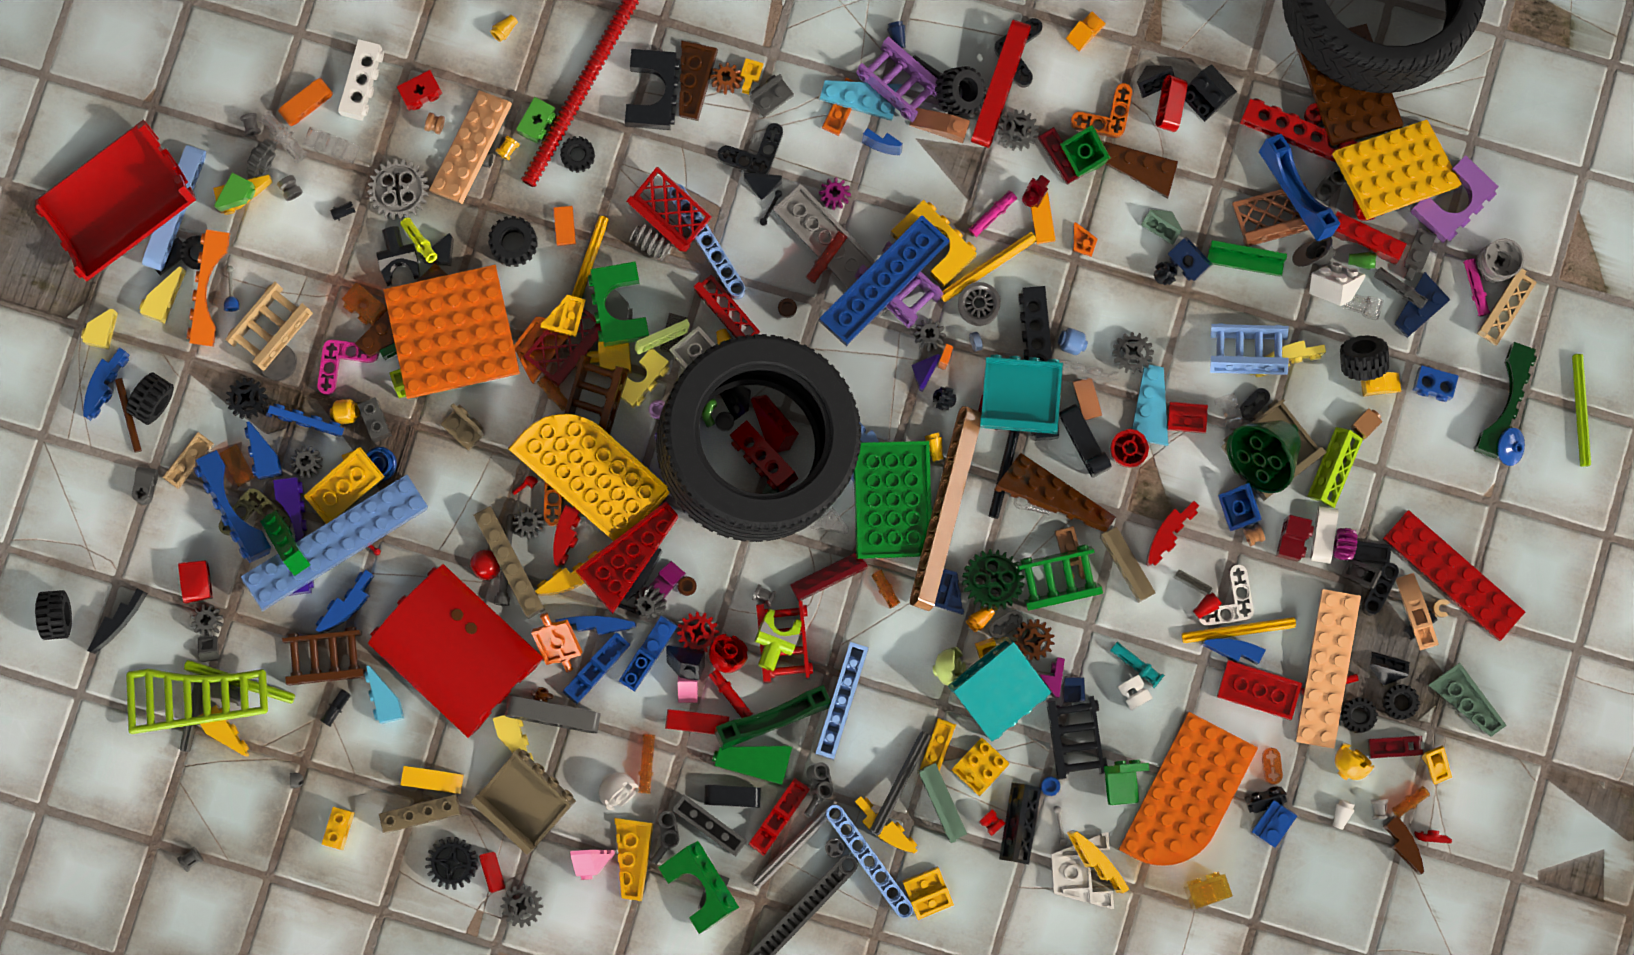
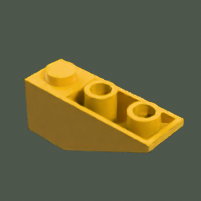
(225, 733)

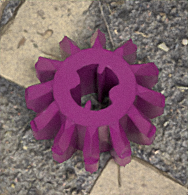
(841, 190)
(1345, 544)

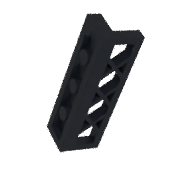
(1016, 823)

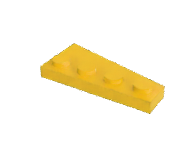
(633, 856)

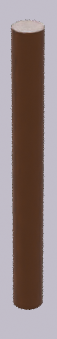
(129, 418)

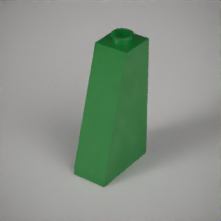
(760, 762)

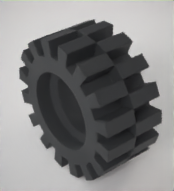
(577, 143)
(185, 252)
(1412, 698)
(1370, 710)

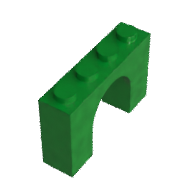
(604, 281)
(718, 898)

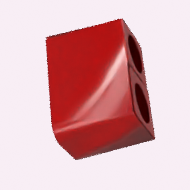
(195, 581)

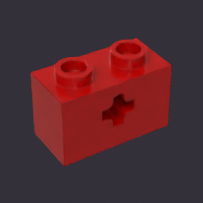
(426, 83)

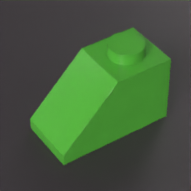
(235, 193)

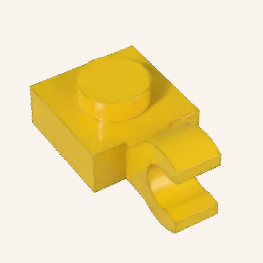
(751, 73)

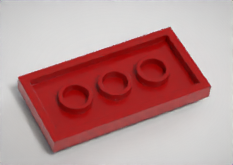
(1259, 690)

